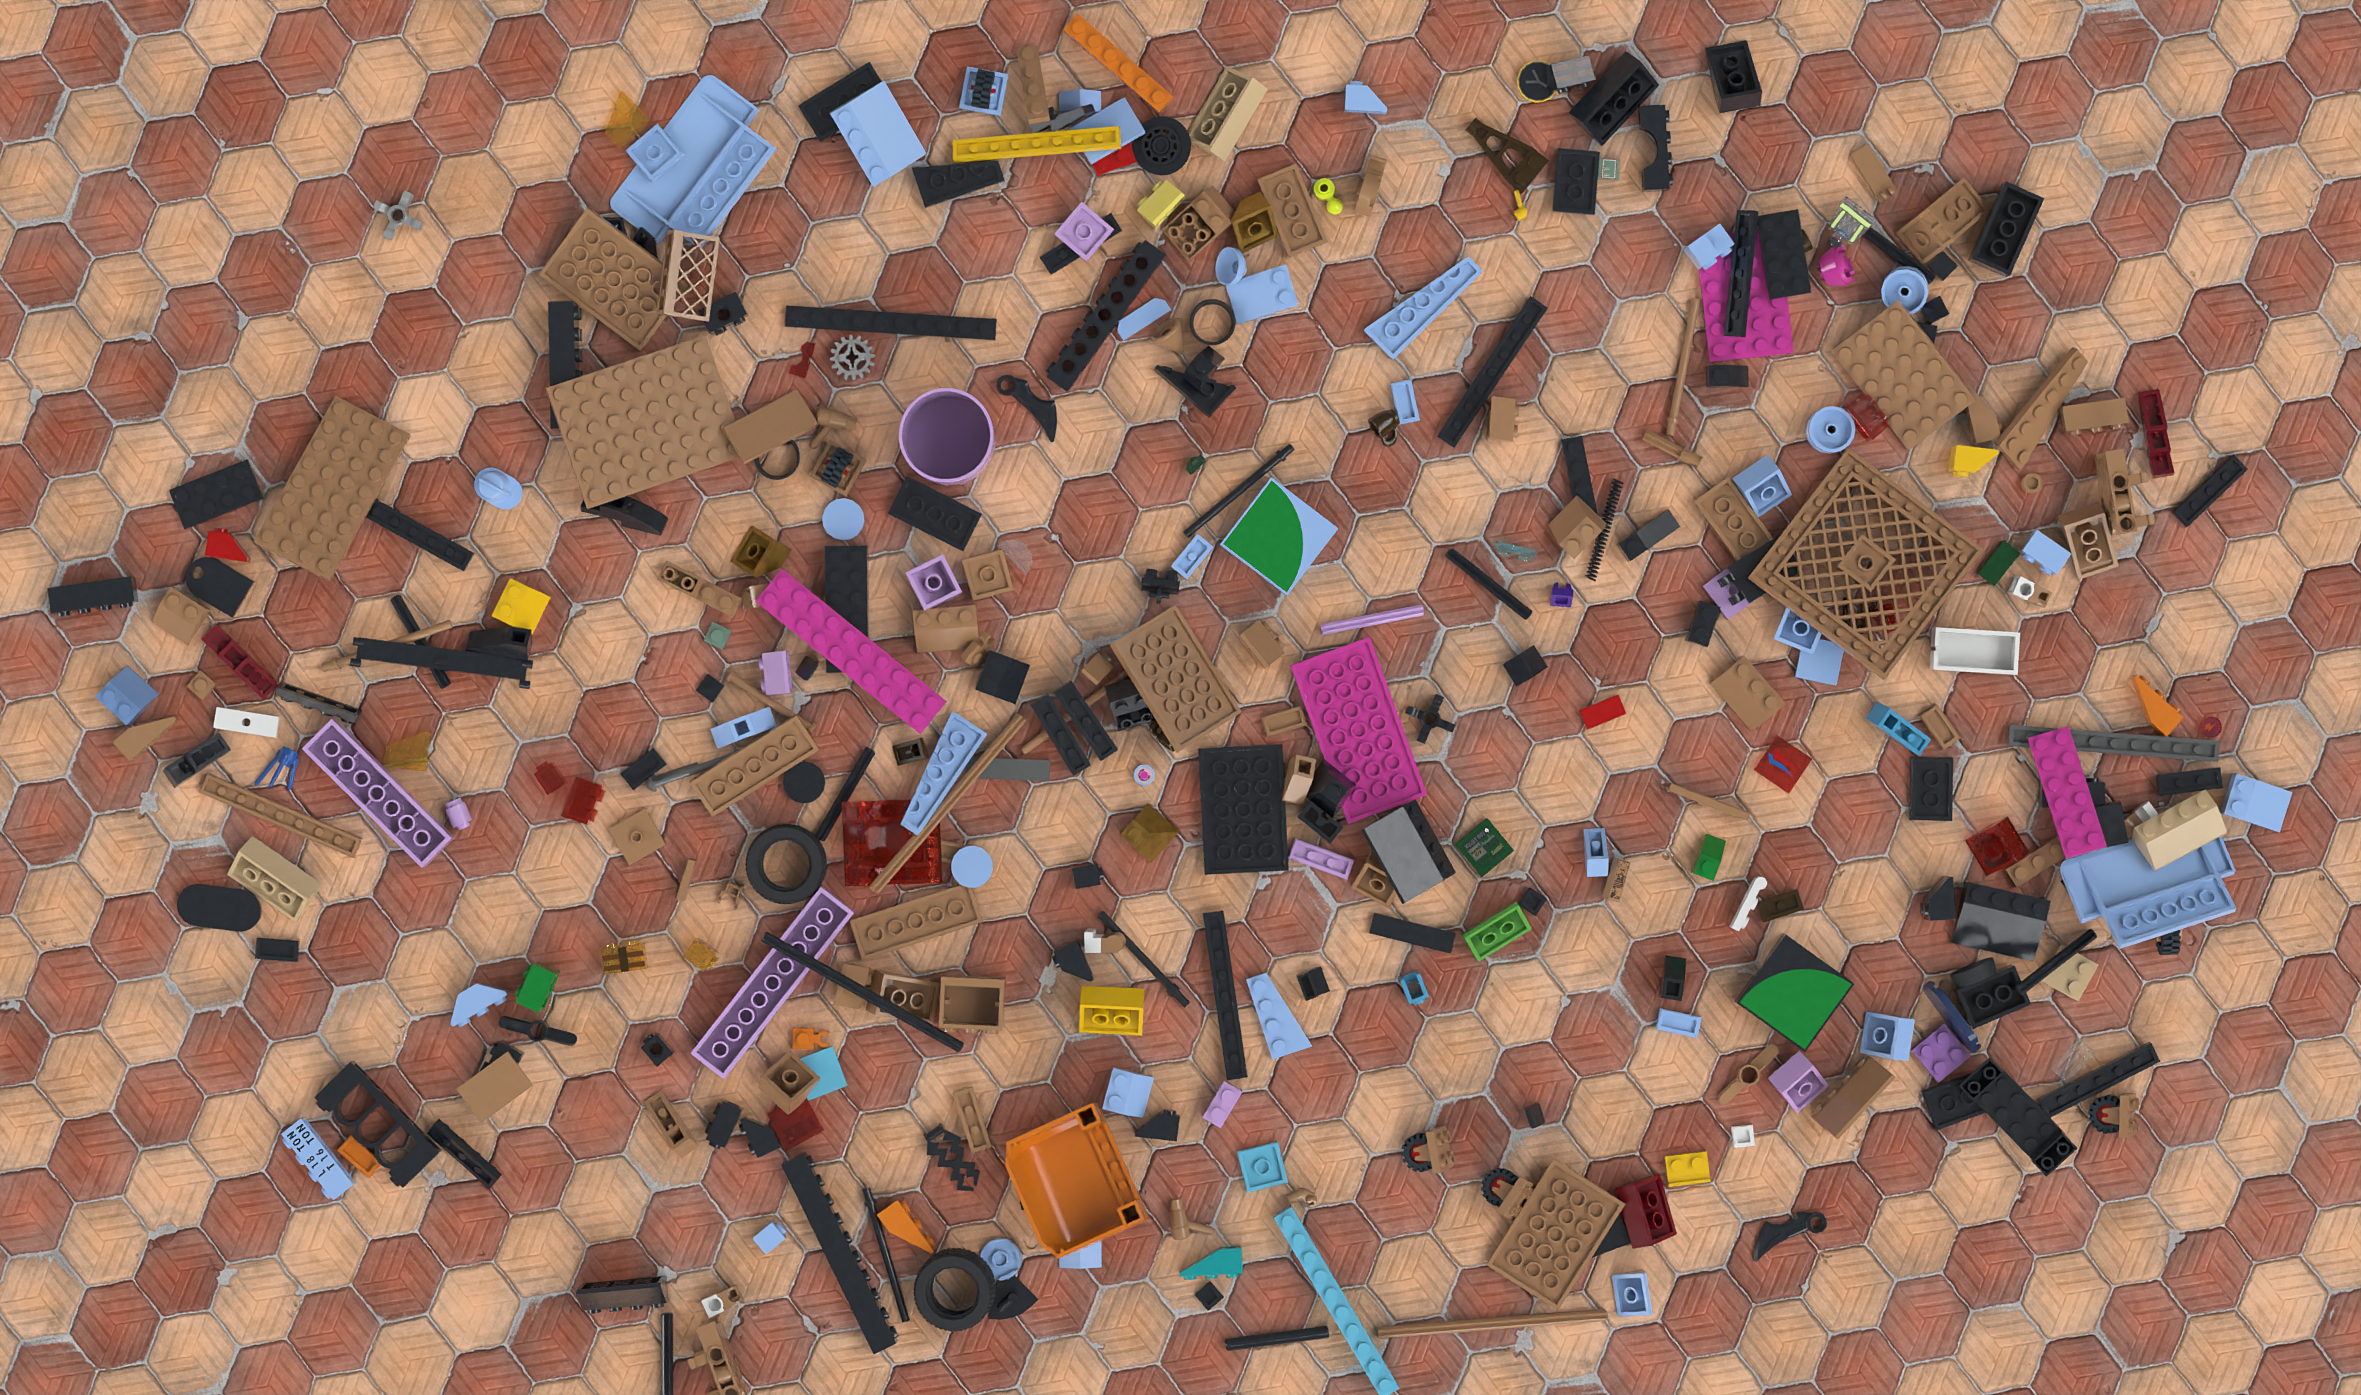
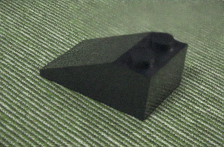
(1733, 76)

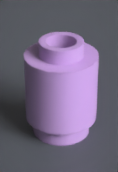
(458, 814)

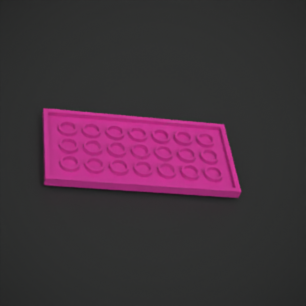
(1359, 728)

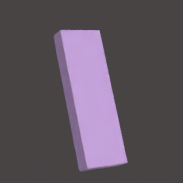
(1321, 858)

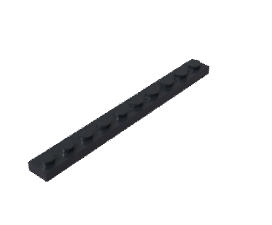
(890, 323)

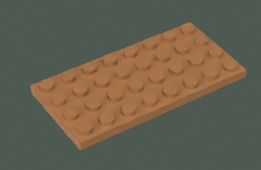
(332, 488)

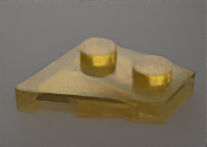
(625, 121)
(409, 753)

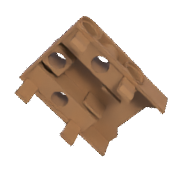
(2116, 492)
(720, 1357)

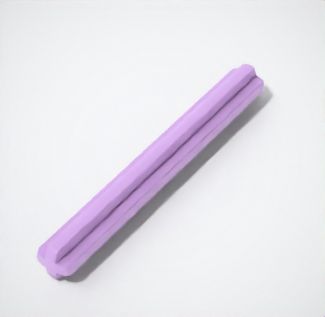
(1372, 619)

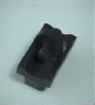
(1158, 587)

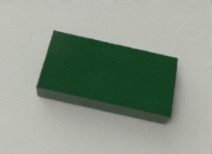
(1998, 563)

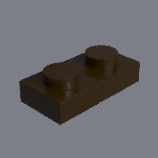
(1780, 905)

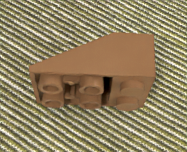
(1200, 223)

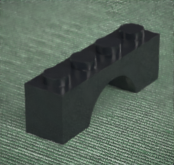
(1653, 121)

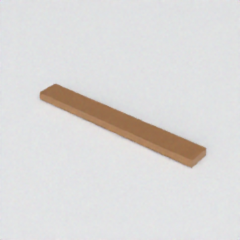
(280, 815)

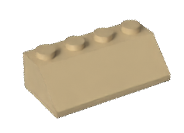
(1226, 113)
(2179, 830)
(274, 878)

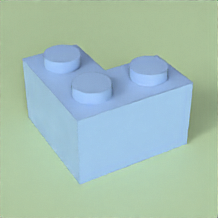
(1708, 247)

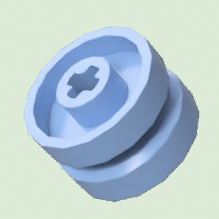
(1908, 278)
(1818, 434)

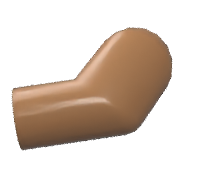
(1303, 1195)

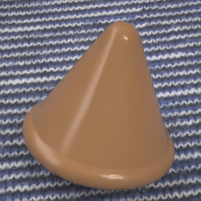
(1169, 335)

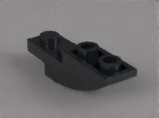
(632, 514)

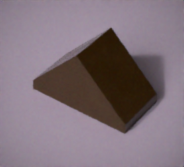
(910, 751)

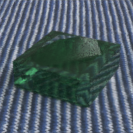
(1194, 464)

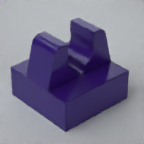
(1560, 596)

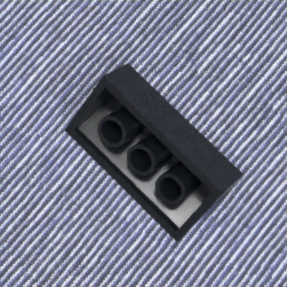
(1614, 98)

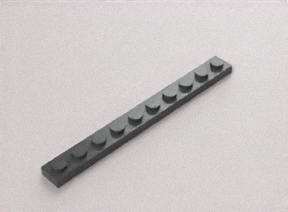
(2125, 743)

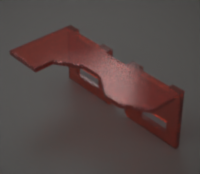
(802, 368)

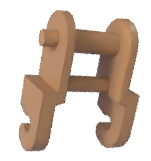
(730, 884)

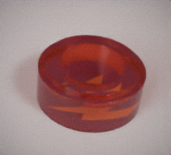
(2210, 727)

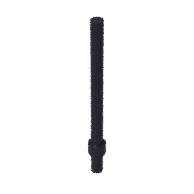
(1172, 988)

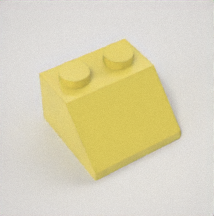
(1160, 203)

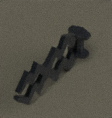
(954, 1164)

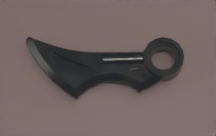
(1041, 409)
(1773, 1234)

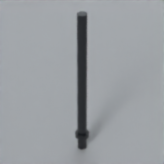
(1280, 456)
(870, 1203)

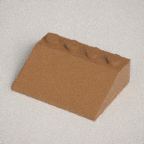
(1852, 1097)

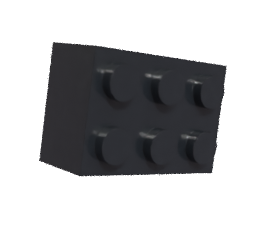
(1991, 997)

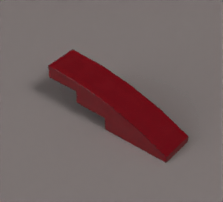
(2155, 433)
(239, 661)

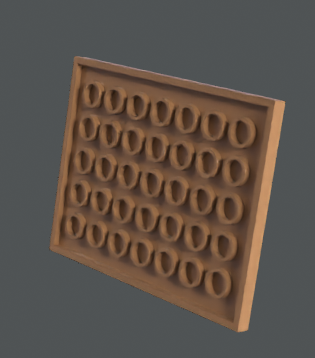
(644, 421)

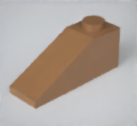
(1982, 421)
(1098, 668)
(139, 738)
(671, 1124)

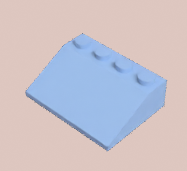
(878, 133)

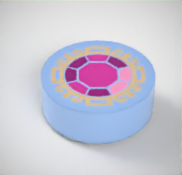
(1144, 774)

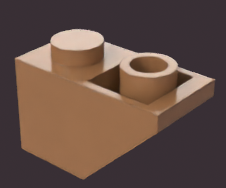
(1298, 779)

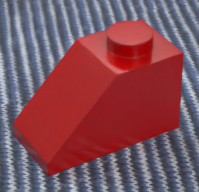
(225, 546)

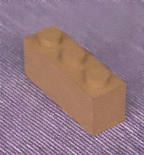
(2093, 416)

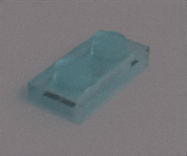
(1523, 553)

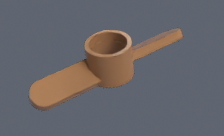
(1757, 1064)

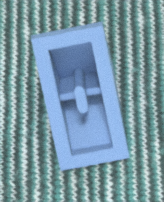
(1076, 98)

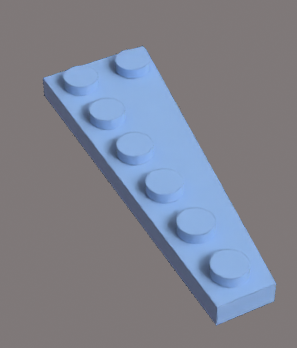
(950, 756)

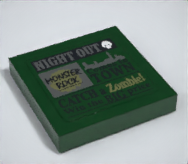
(1484, 847)

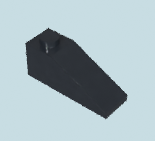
(1648, 535)

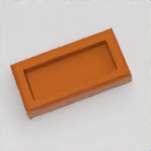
(359, 1156)

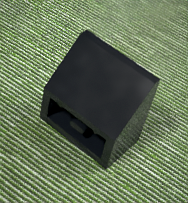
(1127, 705)

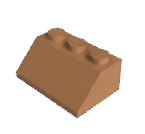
(945, 628)
(1747, 693)

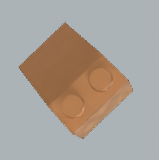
(2088, 540)
(909, 992)

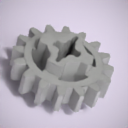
(842, 358)

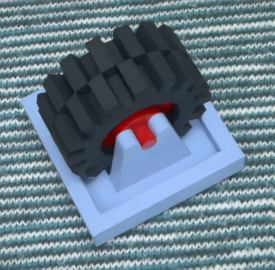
(983, 91)

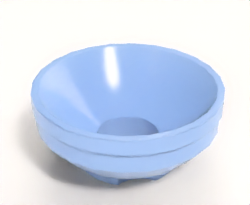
(1226, 266)

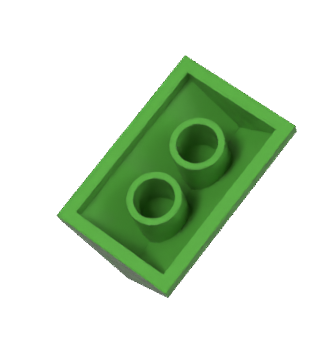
(1496, 931)

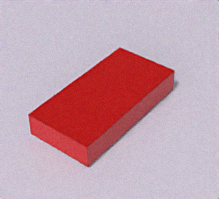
(1602, 712)

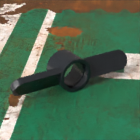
(551, 1034)

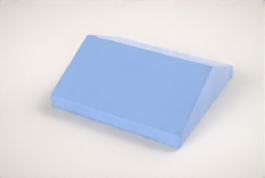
(1085, 1258)

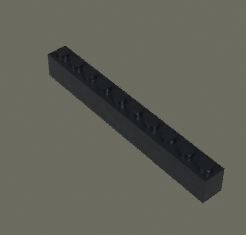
(839, 1252)

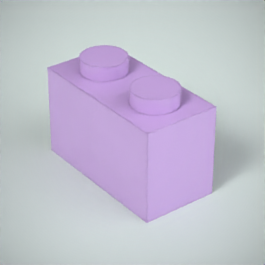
(1222, 1103)

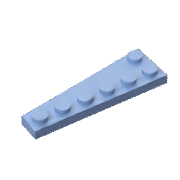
(1407, 320)

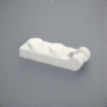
(1749, 902)

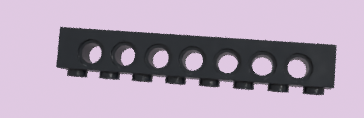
(1067, 379)

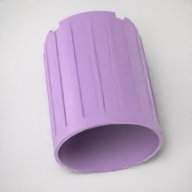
(947, 436)

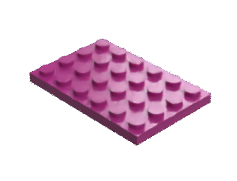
(1767, 321)

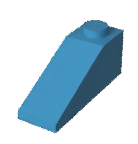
(1898, 728)

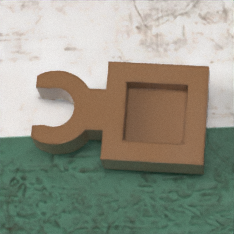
(977, 651)

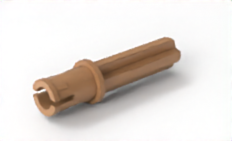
(1673, 449)

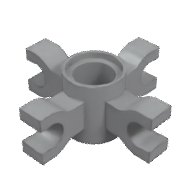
(393, 225)

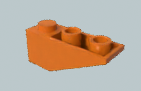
(2156, 710)
(900, 1223)

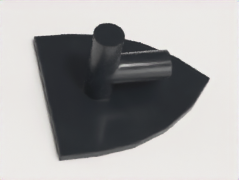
(1011, 1299)

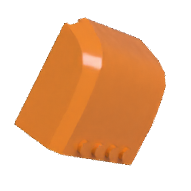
(1074, 1182)

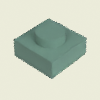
(717, 635)

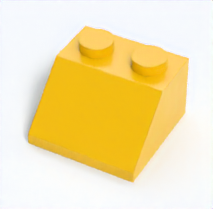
(1968, 460)
(521, 605)

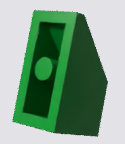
(1709, 857)

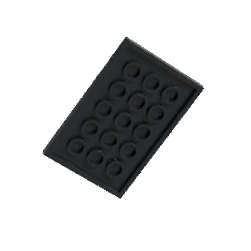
(1243, 809)

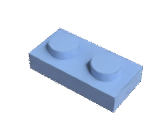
(1192, 556)

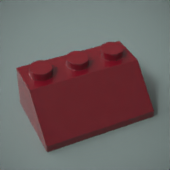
(1646, 1211)

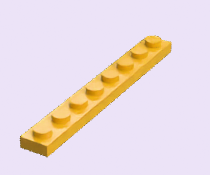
(1037, 144)

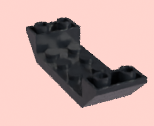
(2018, 1116)

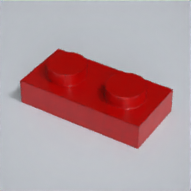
(1115, 160)

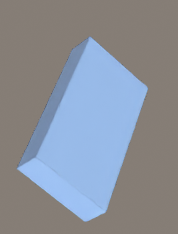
(1405, 401)
(1678, 1023)

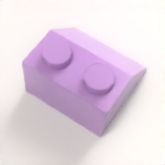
(933, 583)
(776, 673)
(1798, 1081)

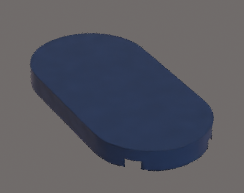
(1952, 1016)

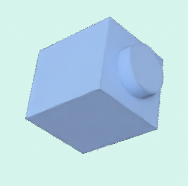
(770, 1236)

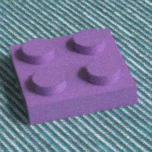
(1940, 1052)

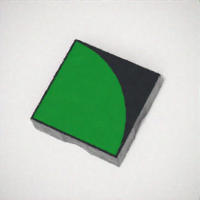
(1794, 992)

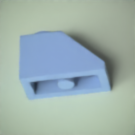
(1361, 99)
(1595, 852)

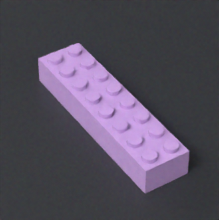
(378, 793)

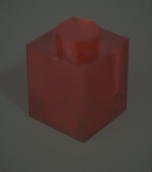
(549, 777)

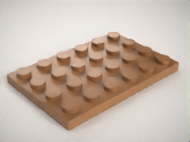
(610, 278)
(1904, 374)
(1175, 678)
(1556, 1234)

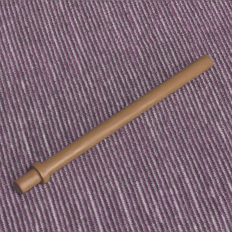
(1672, 420)
(336, 663)
(1090, 700)

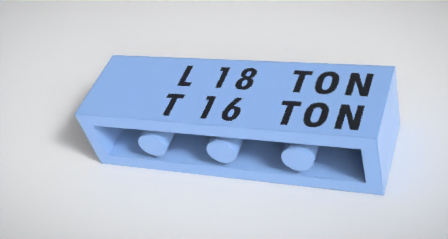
(318, 1158)

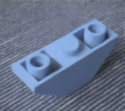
(743, 727)
(475, 1001)

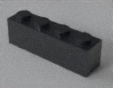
(92, 595)

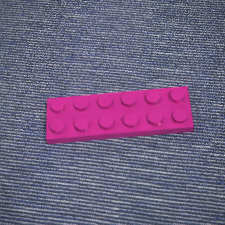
(2067, 792)

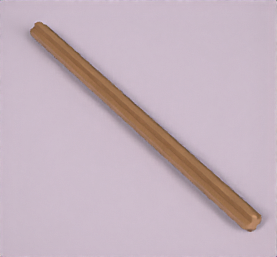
(948, 802)
(1491, 1323)

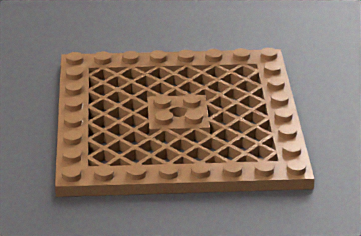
(1900, 502)

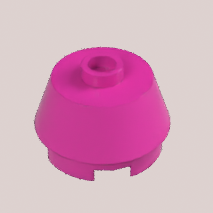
(1836, 267)

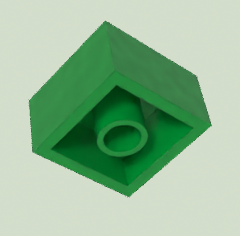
(537, 986)

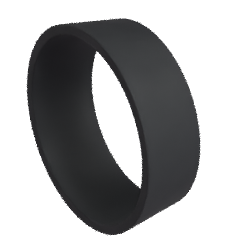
(1216, 302)
(760, 469)
(1974, 972)

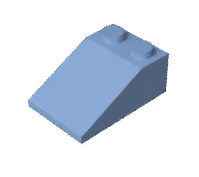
(1262, 294)
(2255, 802)

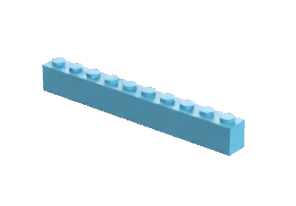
(1336, 1301)

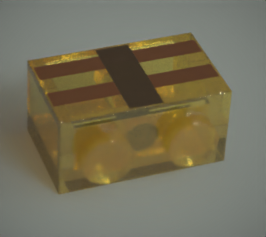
(701, 955)
(624, 958)

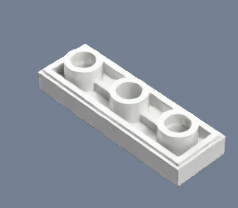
(234, 721)

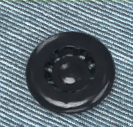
(1162, 145)

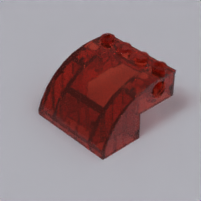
(876, 835)

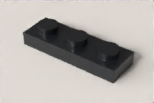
(2189, 781)

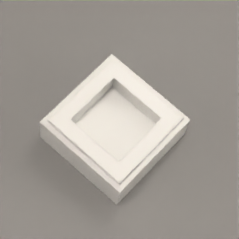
(1742, 1135)

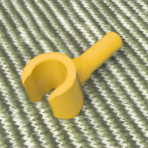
(1521, 212)

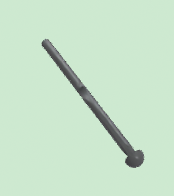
(659, 780)

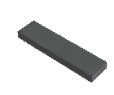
(1014, 769)

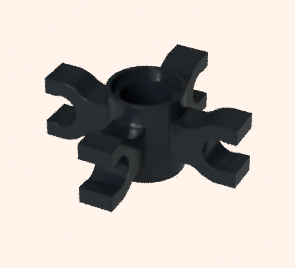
(1423, 735)

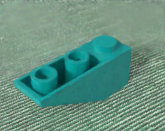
(1219, 1262)

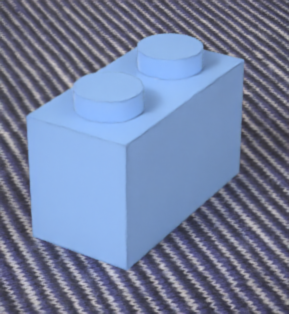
(2045, 553)

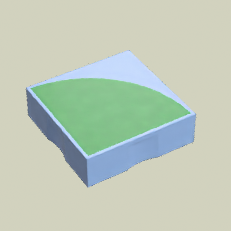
(1279, 536)

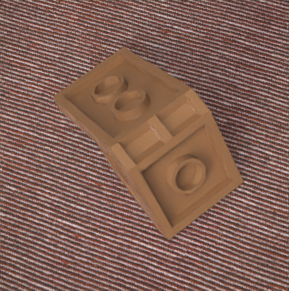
(1943, 221)

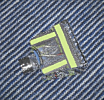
(1849, 222)

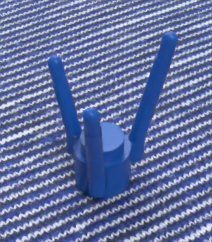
(284, 757)

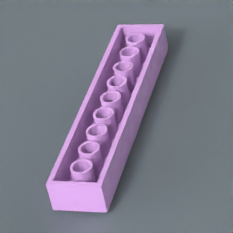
(771, 984)

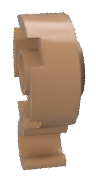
(1368, 188)

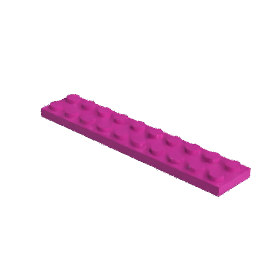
(851, 651)

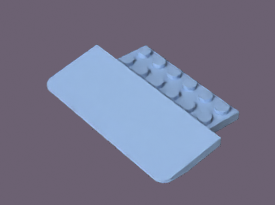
(713, 174)
(2147, 902)

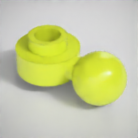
(1334, 205)

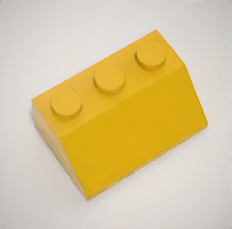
(1111, 1010)

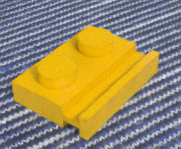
(1687, 1168)

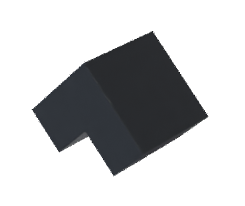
(1525, 665)
(1312, 983)

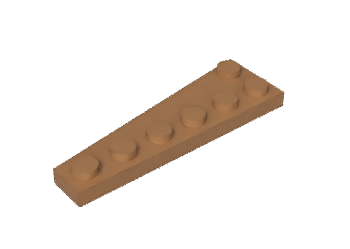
(2032, 421)

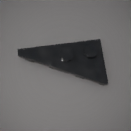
(1206, 399)

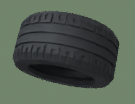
(755, 866)
(938, 1314)

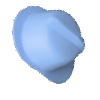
(498, 488)

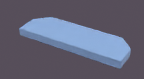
(1142, 317)

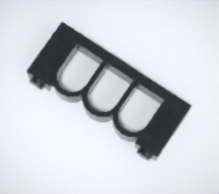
(341, 1086)

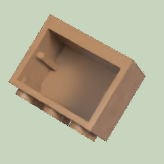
(972, 1003)

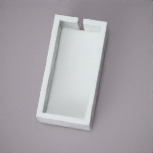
(1975, 651)

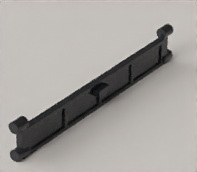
(441, 659)

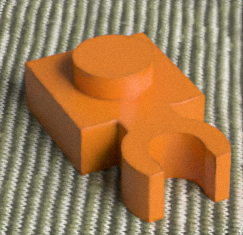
(805, 1038)

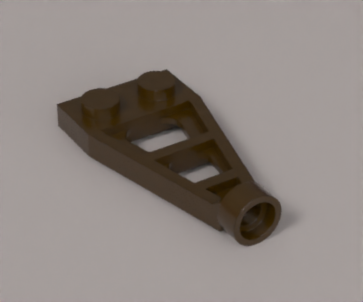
(1526, 170)

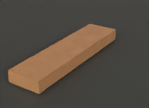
(1708, 801)

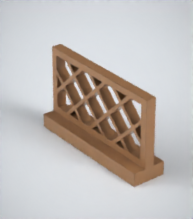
(672, 268)

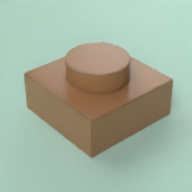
(201, 685)

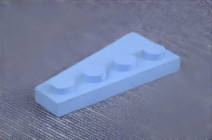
(1278, 1023)

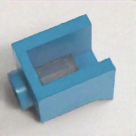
(1414, 987)

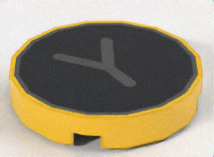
(1533, 82)

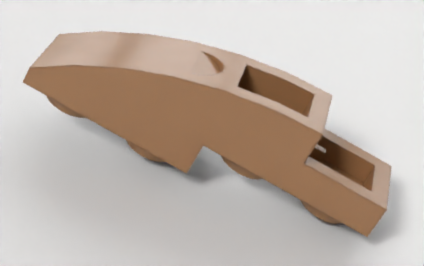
(699, 588)

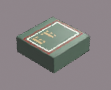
(1608, 169)

